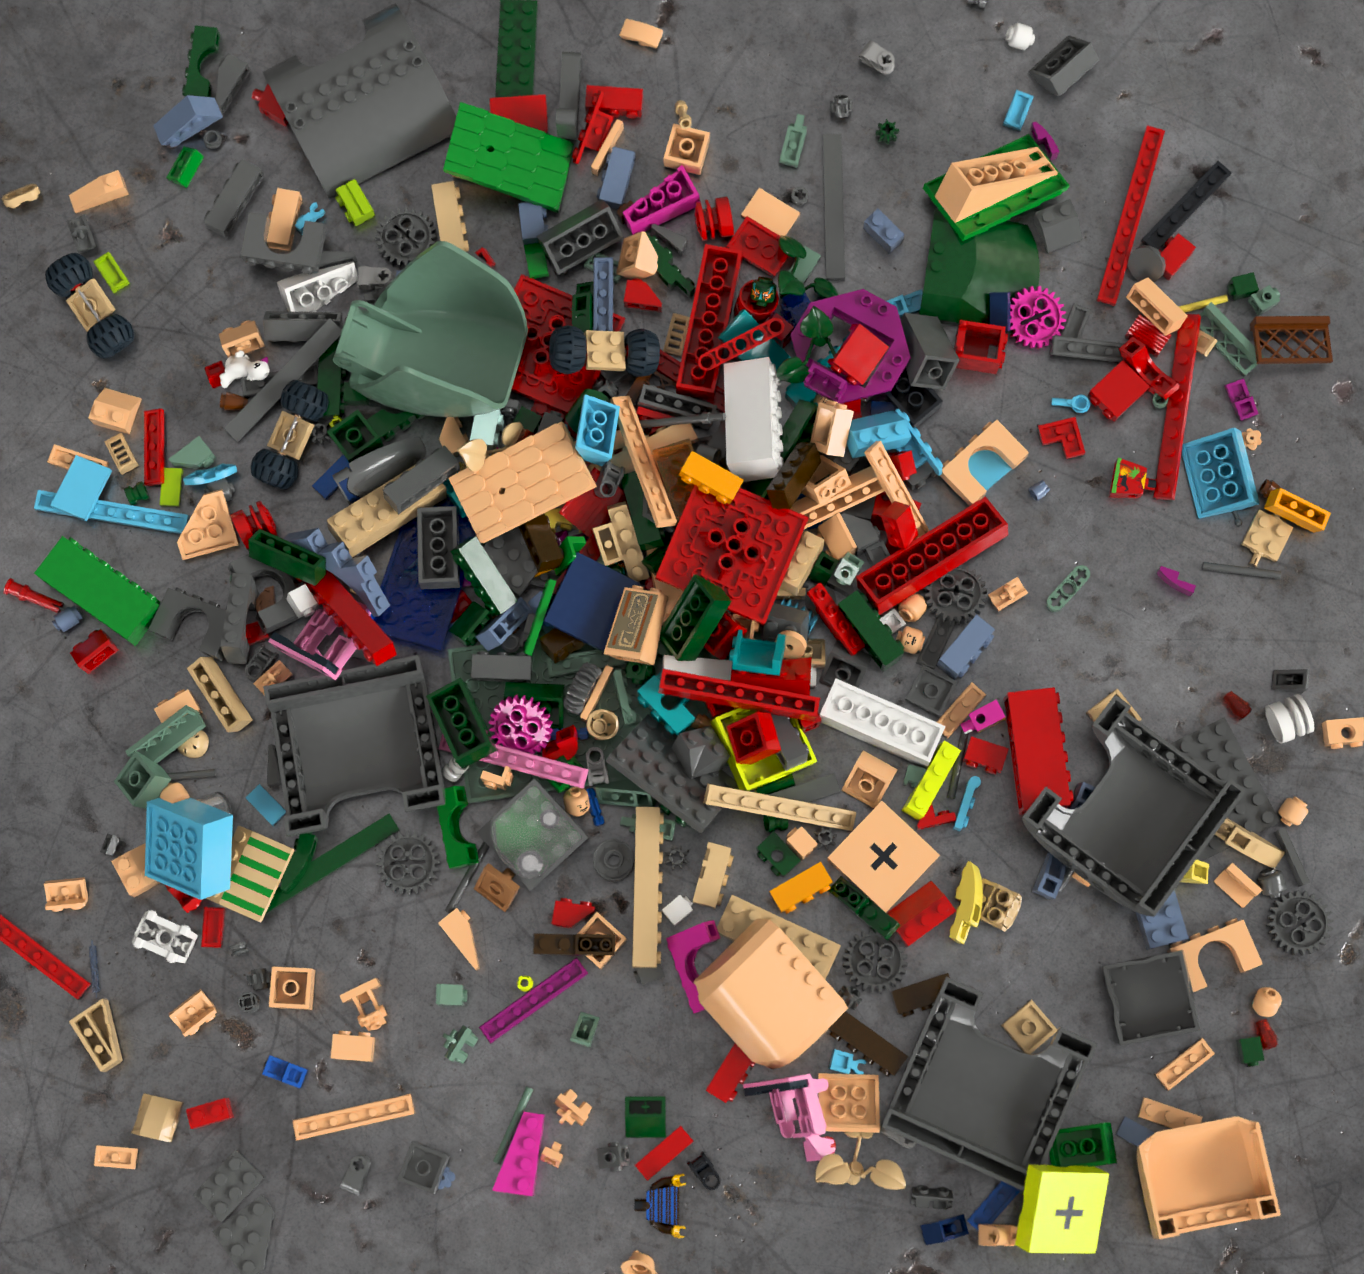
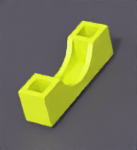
(932, 780)

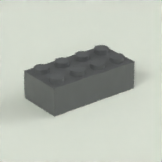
(580, 236)
(436, 538)

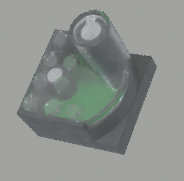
(532, 834)

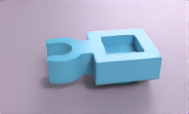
(844, 1061)

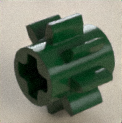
(891, 129)

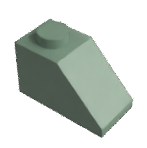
(193, 456)
(450, 995)

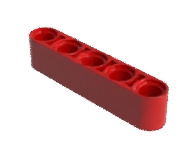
(749, 340)

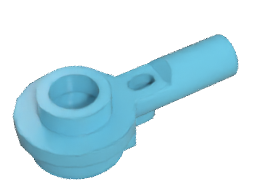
(1079, 403)

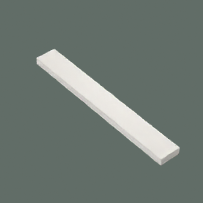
(711, 668)

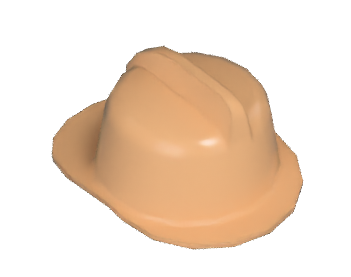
(638, 1264)

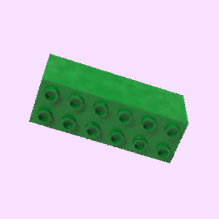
(98, 589)

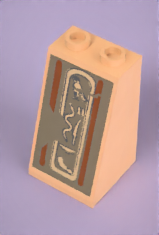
(637, 625)

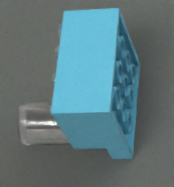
(190, 844)

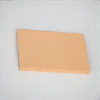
(771, 212)

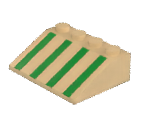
(255, 873)

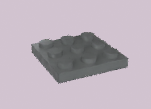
(512, 559)

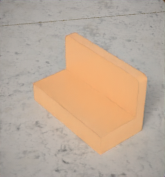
(1237, 885)

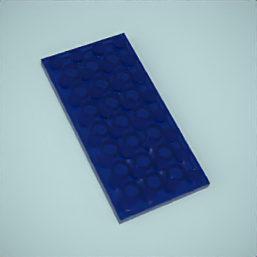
(414, 612)

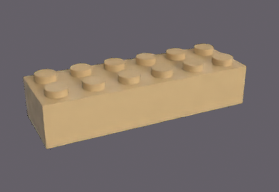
(374, 518)
(817, 949)

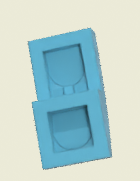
(908, 303)

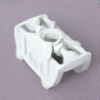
(156, 945)

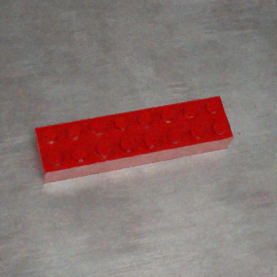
(708, 319)
(932, 555)

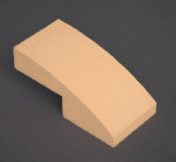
(641, 32)

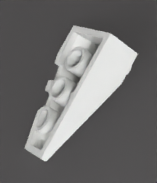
(312, 291)

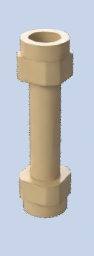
(684, 119)

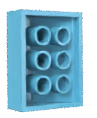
(1216, 466)

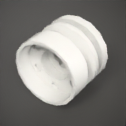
(1289, 718)

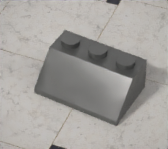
(1064, 65)

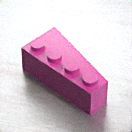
(663, 202)
(522, 1159)

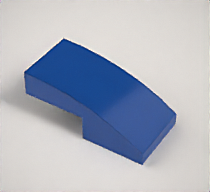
(284, 1071)

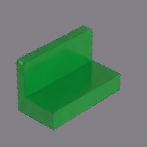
(569, 546)

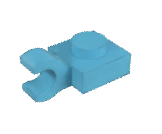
(312, 216)

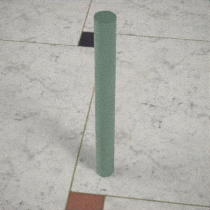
(513, 1125)

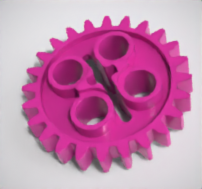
(1028, 301)
(530, 714)

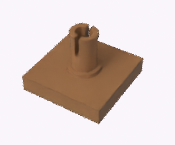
(497, 886)

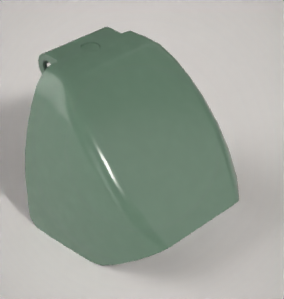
(437, 337)

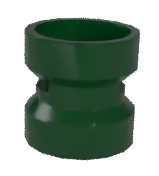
(136, 493)
(772, 823)

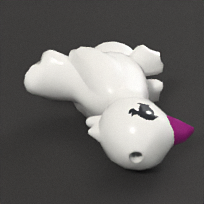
(240, 366)

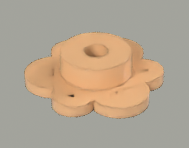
(1251, 444)

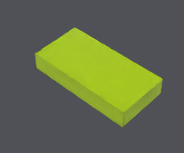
(111, 272)
(172, 487)

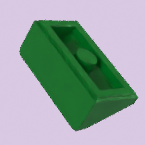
(185, 166)

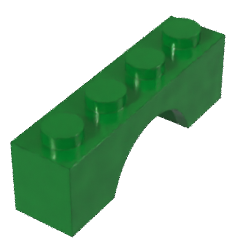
(458, 850)

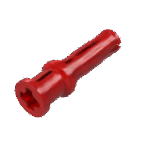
(24, 593)

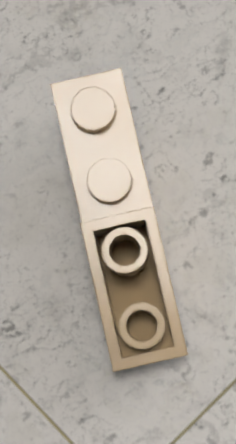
(1249, 843)

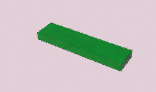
(539, 616)

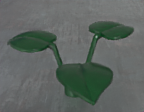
(786, 280)
(815, 326)

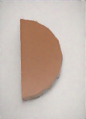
(266, 598)

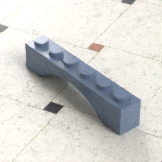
(1053, 870)

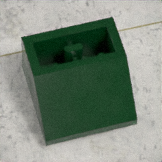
(470, 624)
(645, 1117)

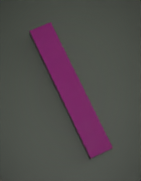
(533, 1000)

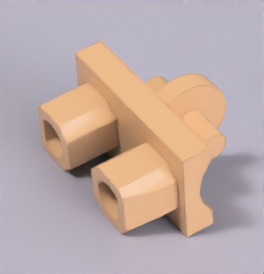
(1007, 594)
(276, 674)
(570, 1111)

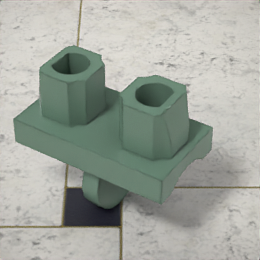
(464, 1036)

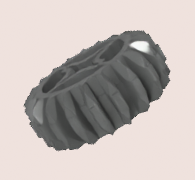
(582, 688)

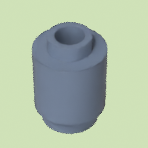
(67, 618)

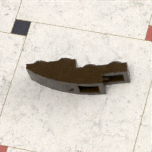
(574, 944)

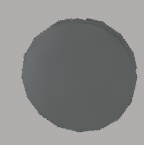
(1146, 263)

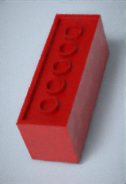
(1037, 746)

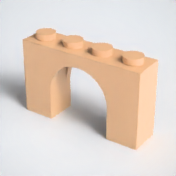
(995, 439)
(1233, 936)

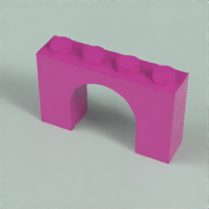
(684, 950)

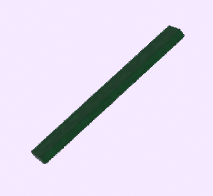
(339, 857)

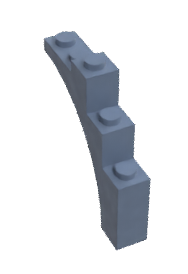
(355, 572)

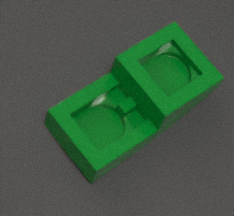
(536, 260)

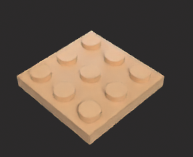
(850, 1102)

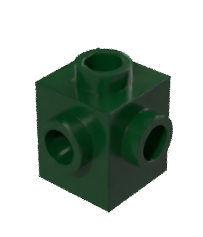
(639, 672)

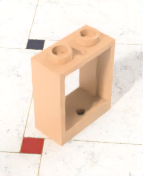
(831, 428)
(823, 490)

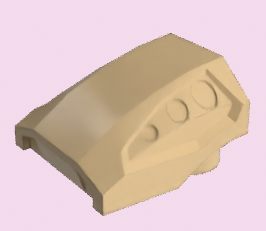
(999, 905)
(157, 1118)

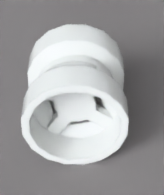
(453, 771)

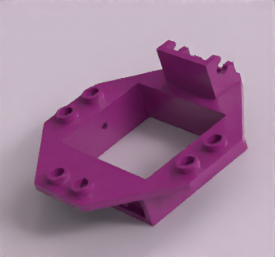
(876, 316)

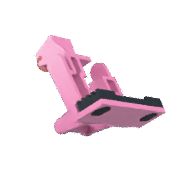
(305, 645)
(811, 1118)

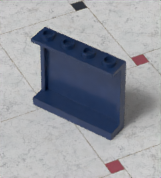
(587, 601)

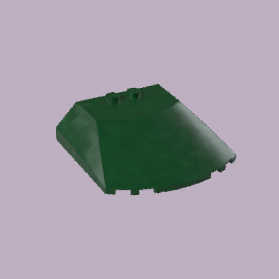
(967, 271)

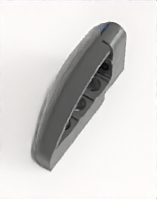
(378, 468)

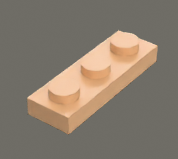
(1166, 1114)

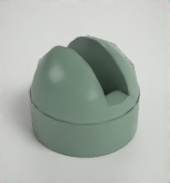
(1156, 398)

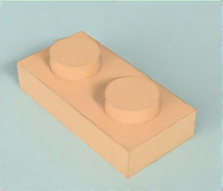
(115, 1157)

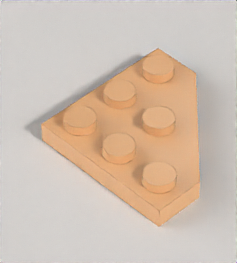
(208, 527)

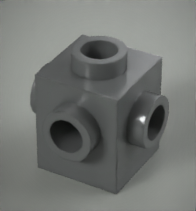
(610, 387)
(613, 1156)

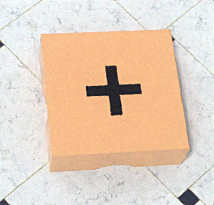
(883, 857)

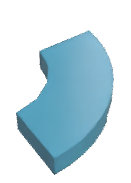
(210, 475)

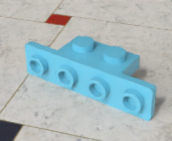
(920, 450)

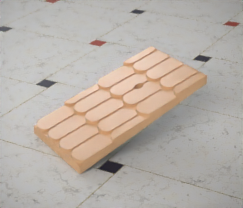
(522, 482)

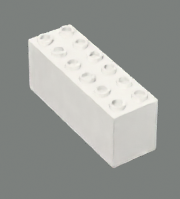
(753, 419)
(881, 723)

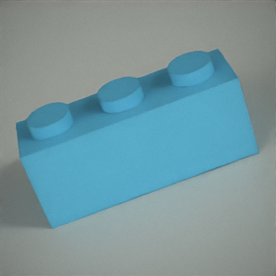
(883, 427)
(597, 430)

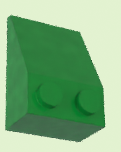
(1084, 1146)

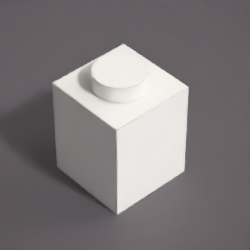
(302, 601)
(678, 909)

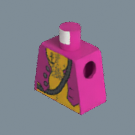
(991, 712)

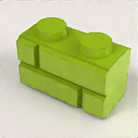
(355, 203)

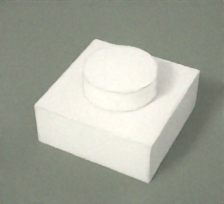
(893, 620)

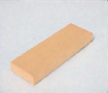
(607, 146)
(64, 457)
(596, 693)
(960, 709)
(1184, 1064)

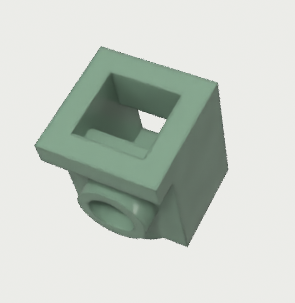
(1260, 304)
(850, 564)
(913, 775)

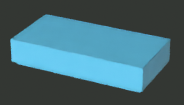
(1018, 110)
(266, 805)

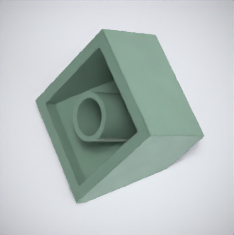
(141, 780)

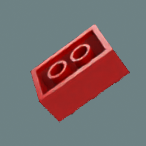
(921, 913)

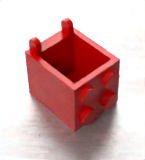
(973, 343)

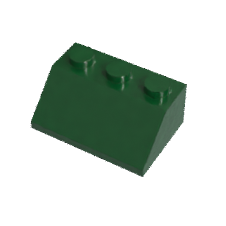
(549, 696)

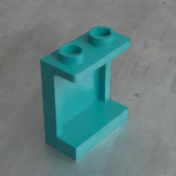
(757, 655)

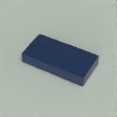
(1000, 309)

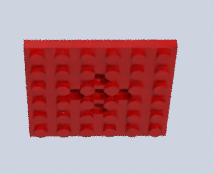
(537, 380)
(749, 581)

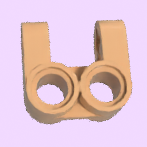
(997, 1234)

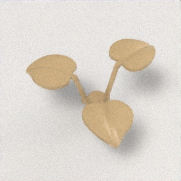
(476, 450)
(834, 1171)

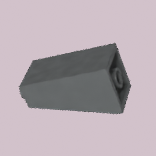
(930, 351)

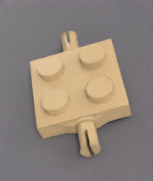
(1266, 537)

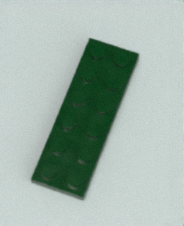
(516, 48)

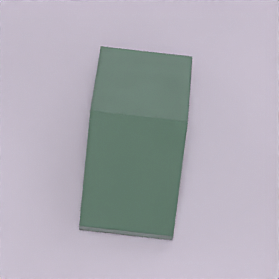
(585, 1029)

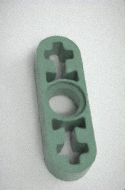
(1055, 595)

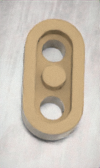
(16, 197)

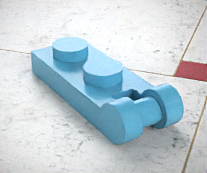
(966, 803)

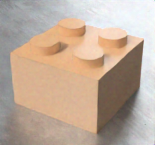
(686, 148)
(600, 926)
(292, 988)

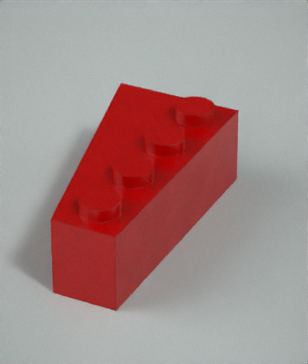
(793, 677)

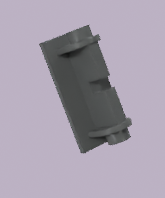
(923, 1195)

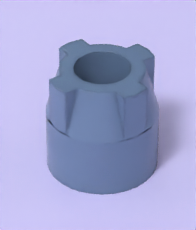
(1039, 490)

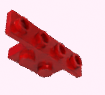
(595, 130)
(835, 619)

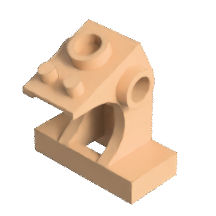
(362, 995)

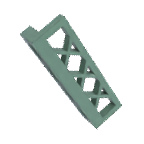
(1233, 334)
(169, 738)

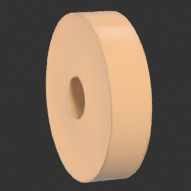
(797, 641)

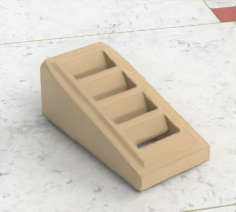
(680, 319)
(128, 466)

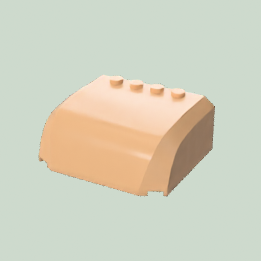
(768, 996)
(1205, 1176)

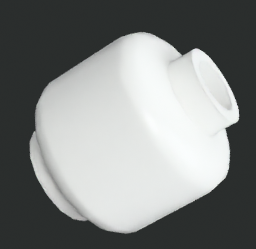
(1020, 36)

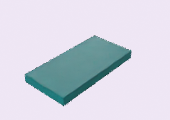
(744, 322)

